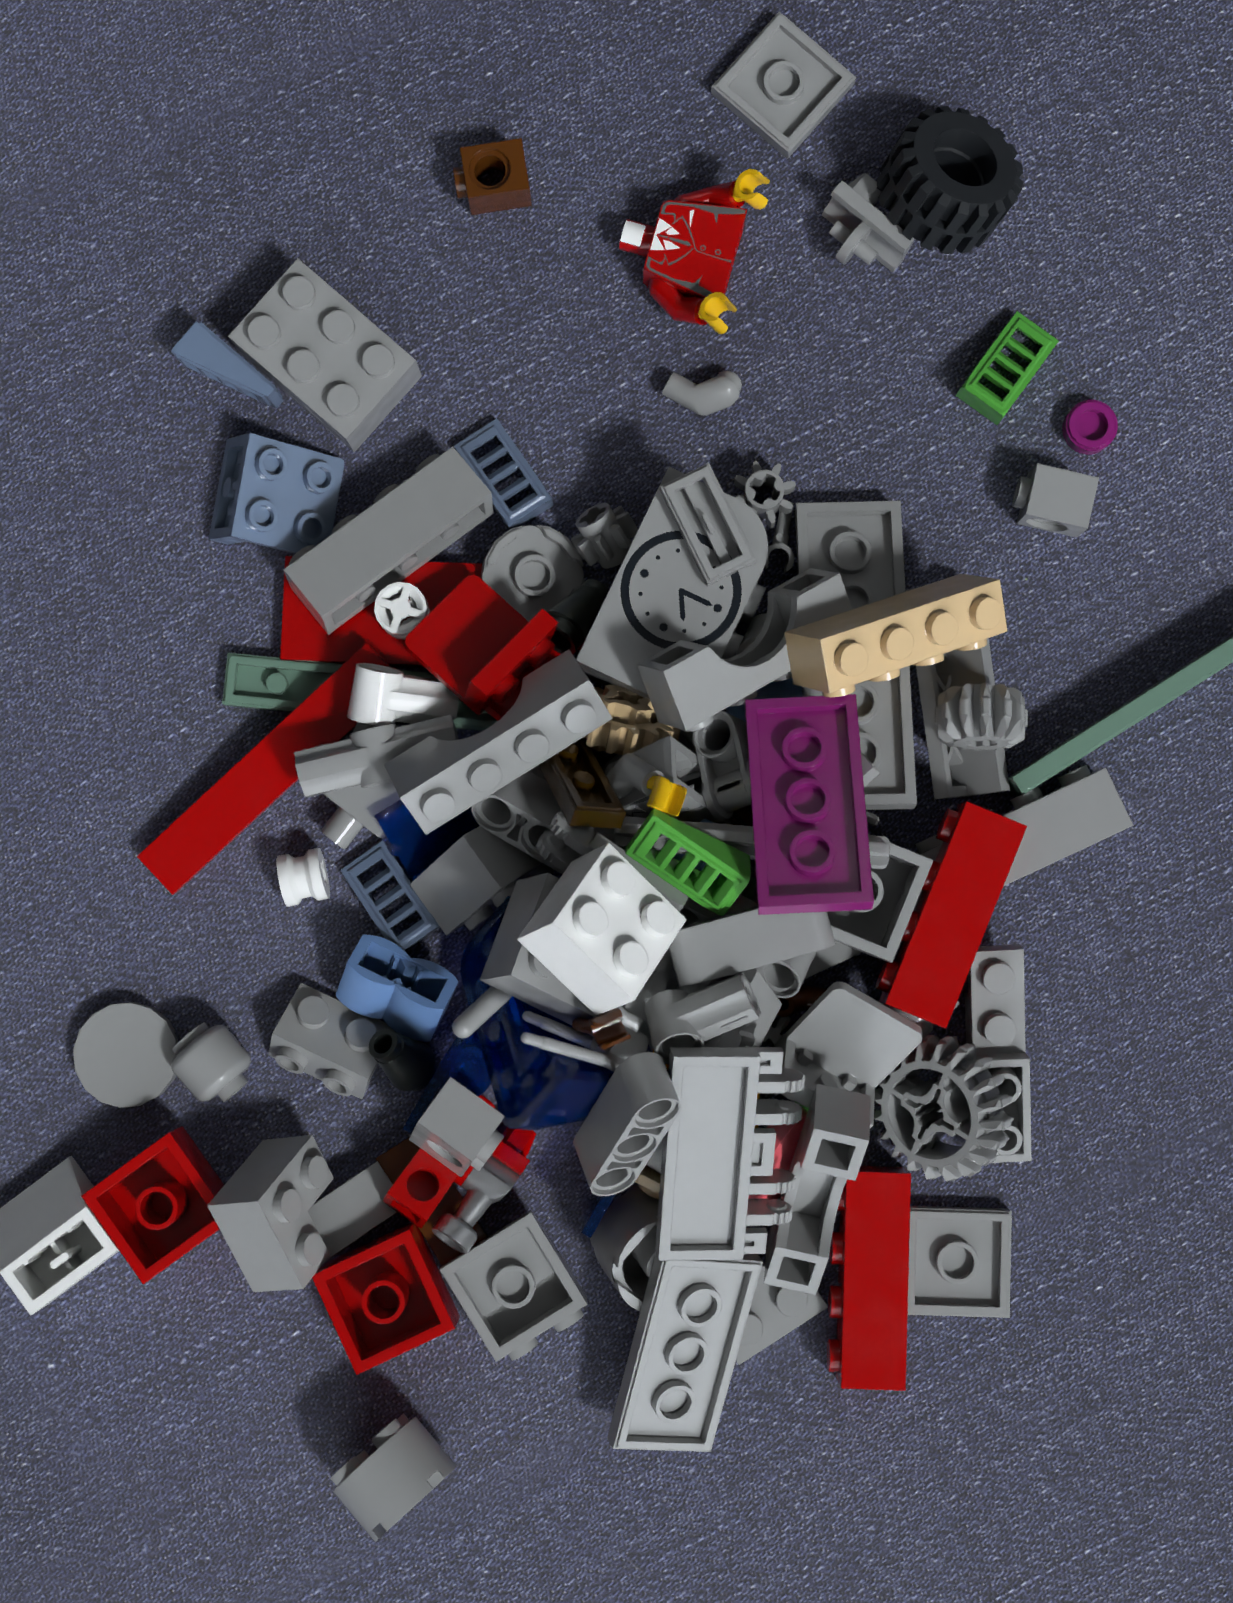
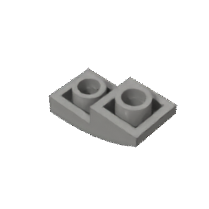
(352, 1209)

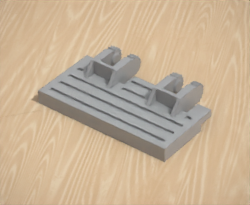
(719, 1157)

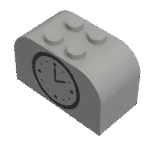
(664, 597)

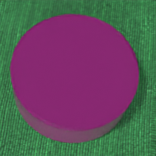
(1090, 427)

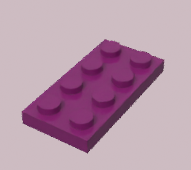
(808, 805)

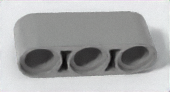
(745, 942)
(626, 1124)

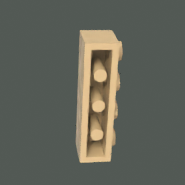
(896, 633)

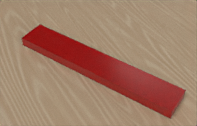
(254, 781)

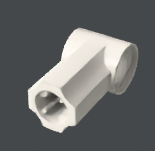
(388, 696)

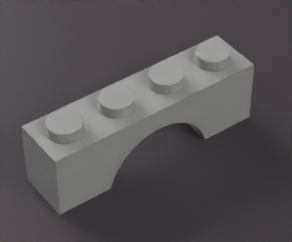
(693, 683)
(448, 777)
(824, 1159)

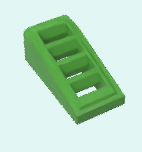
(982, 398)
(696, 884)

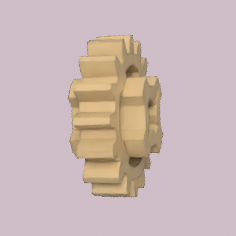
(632, 724)

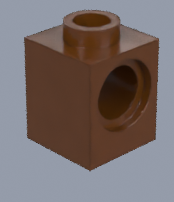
(501, 156)

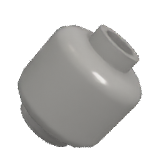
(211, 1062)

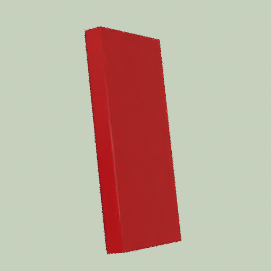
(307, 641)

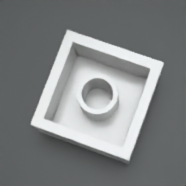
(602, 930)

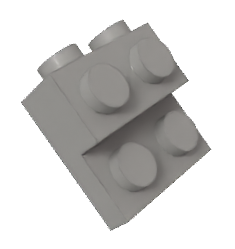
(515, 1287)

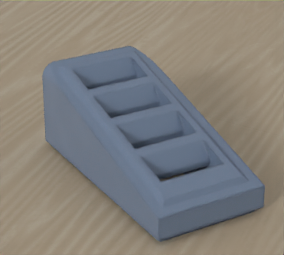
(213, 358)
(528, 507)
(416, 932)

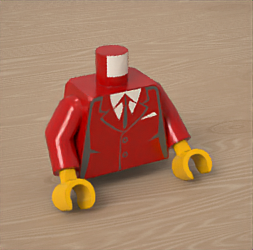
(695, 248)

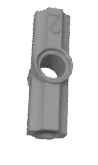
(363, 756)

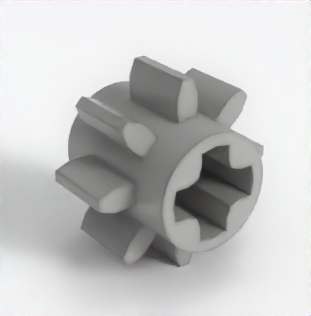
(756, 483)
(604, 535)

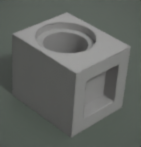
(1055, 500)

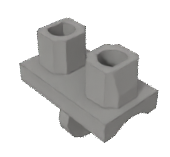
(863, 227)

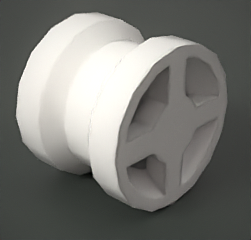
(393, 607)
(303, 877)

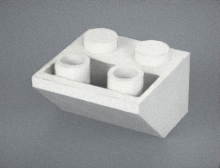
(51, 1237)

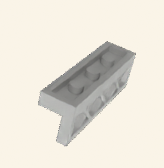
(957, 771)

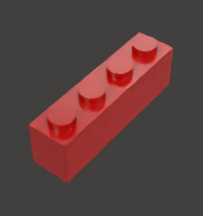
(951, 913)
(871, 1281)

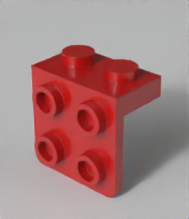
(480, 643)

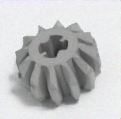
(981, 716)

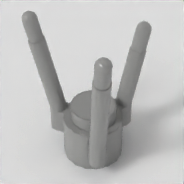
(608, 1058)

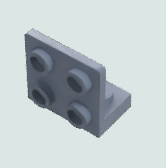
(275, 494)

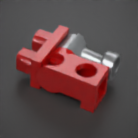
(427, 1181)

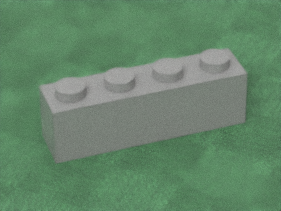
(389, 539)

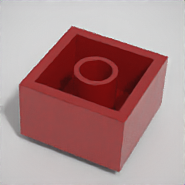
(158, 1203)
(386, 1297)

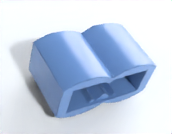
(393, 987)

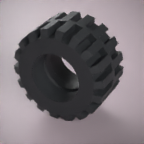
(949, 180)

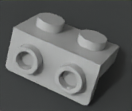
(326, 1042)

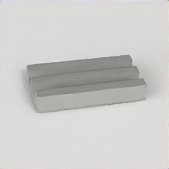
(727, 566)

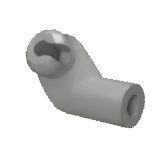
(707, 396)

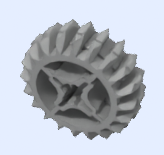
(960, 1104)

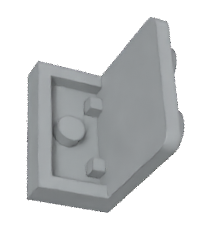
(847, 1043)

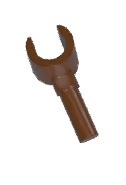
(605, 1028)

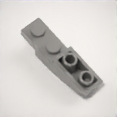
(998, 1029)

